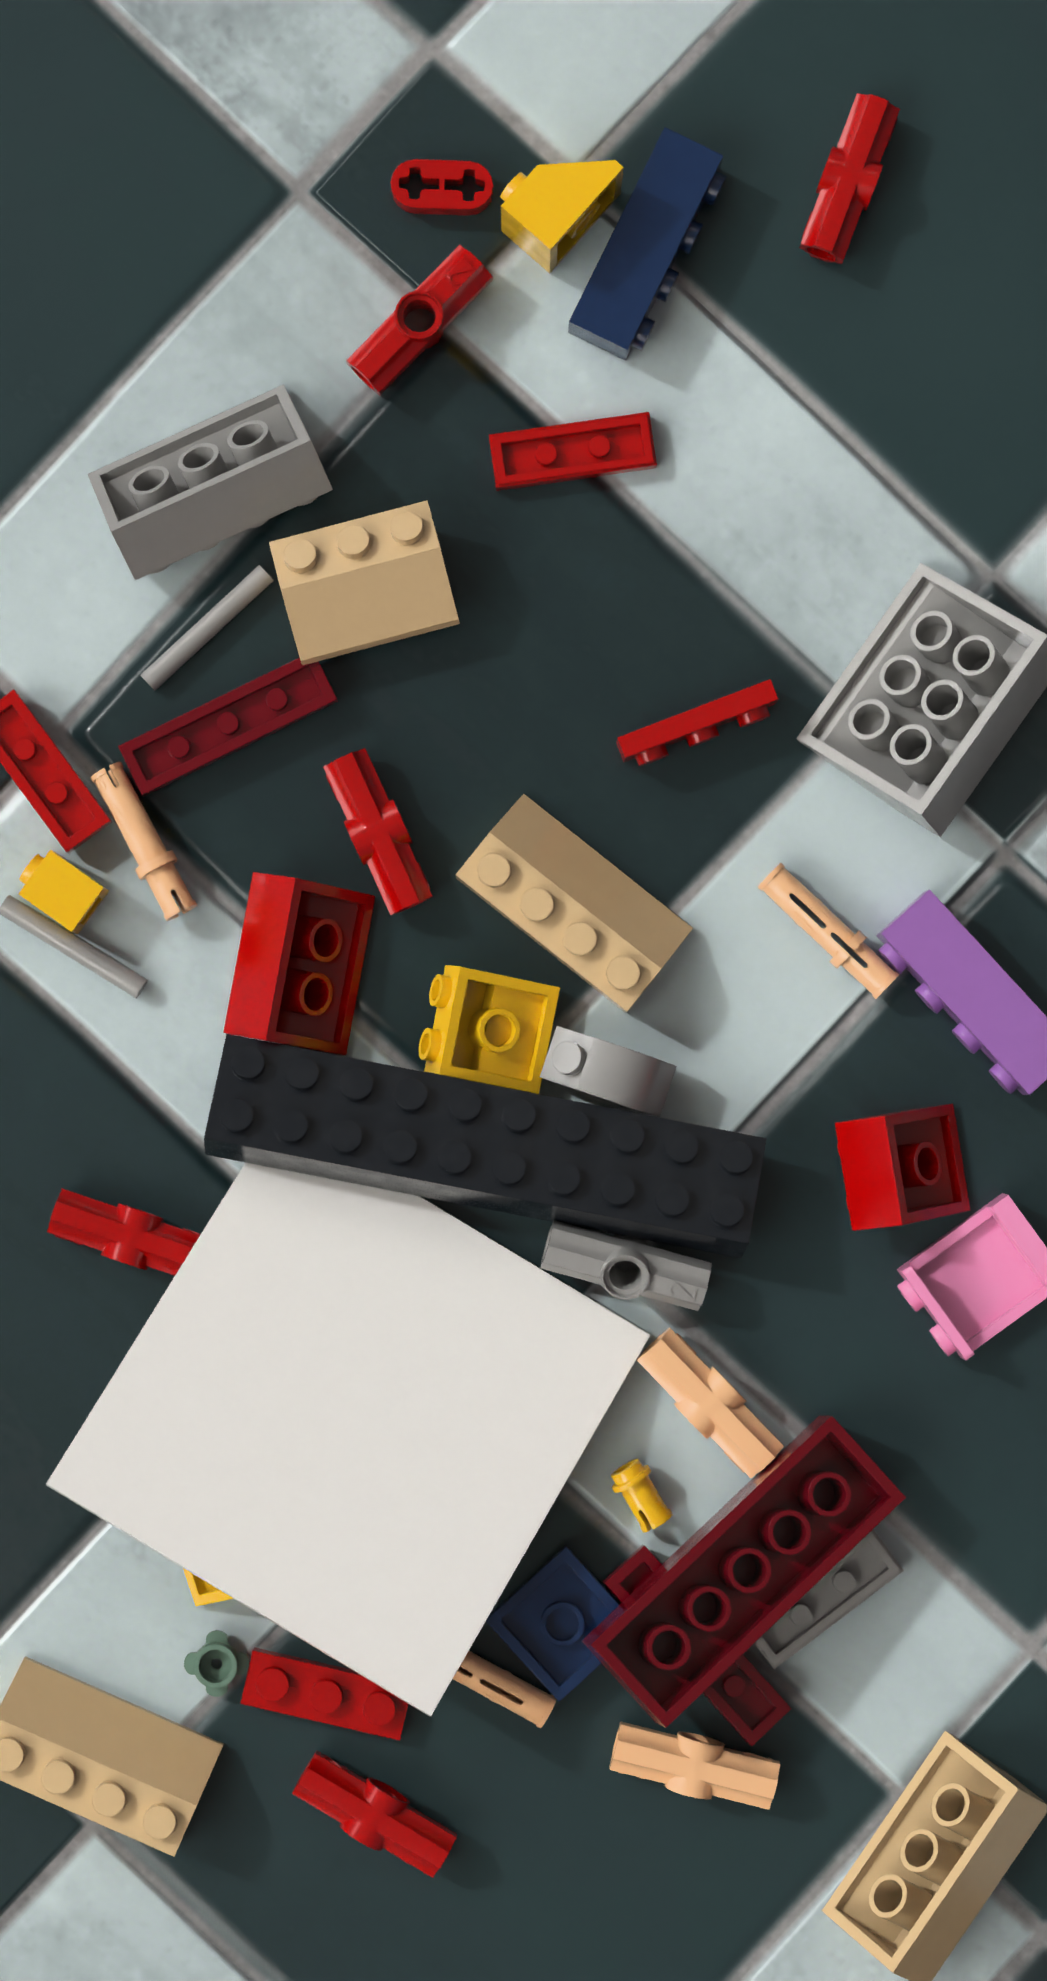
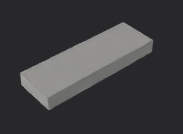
(835, 1595)

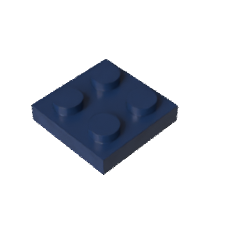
(551, 1618)

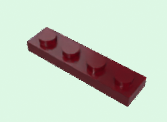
(226, 724)
(740, 1691)

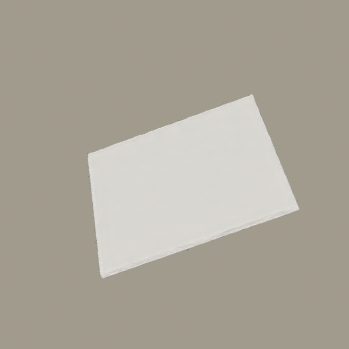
(351, 1419)

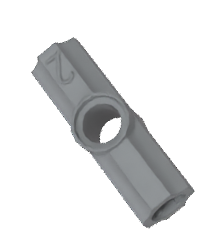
(659, 1272)

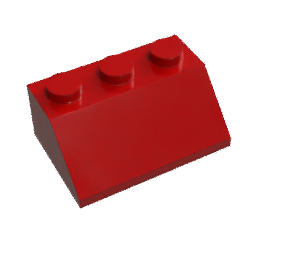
(299, 963)

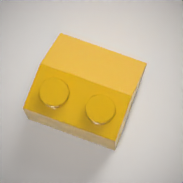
(557, 206)

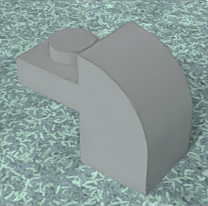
(608, 1071)

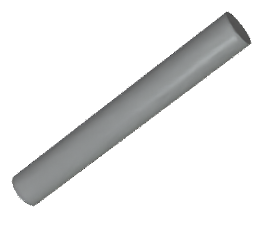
(207, 627)
(72, 946)

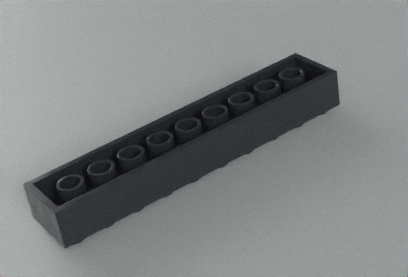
(484, 1146)

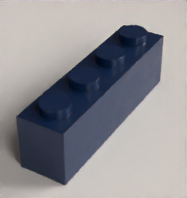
(646, 244)

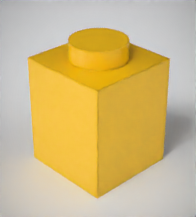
(61, 890)

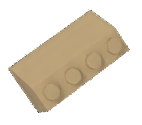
(573, 902)
(102, 1756)
(935, 1860)

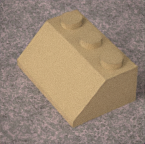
(364, 582)

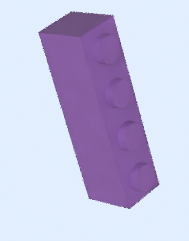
(972, 990)

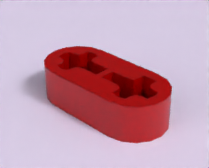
(440, 200)

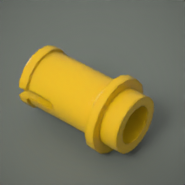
(641, 1494)

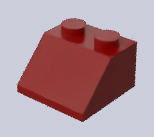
(902, 1167)

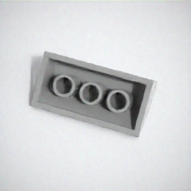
(209, 482)

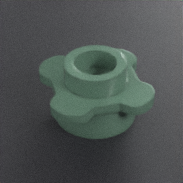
(216, 1679)

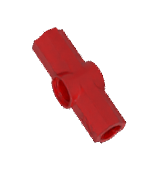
(849, 178)
(443, 294)
(377, 831)
(121, 1232)
(375, 1814)

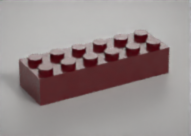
(743, 1569)

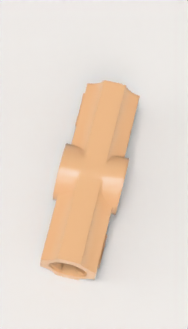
(710, 1403)
(695, 1765)

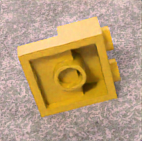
(489, 1028)

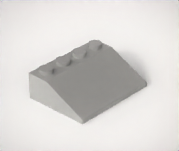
(930, 698)

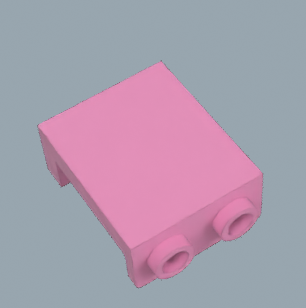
(978, 1277)

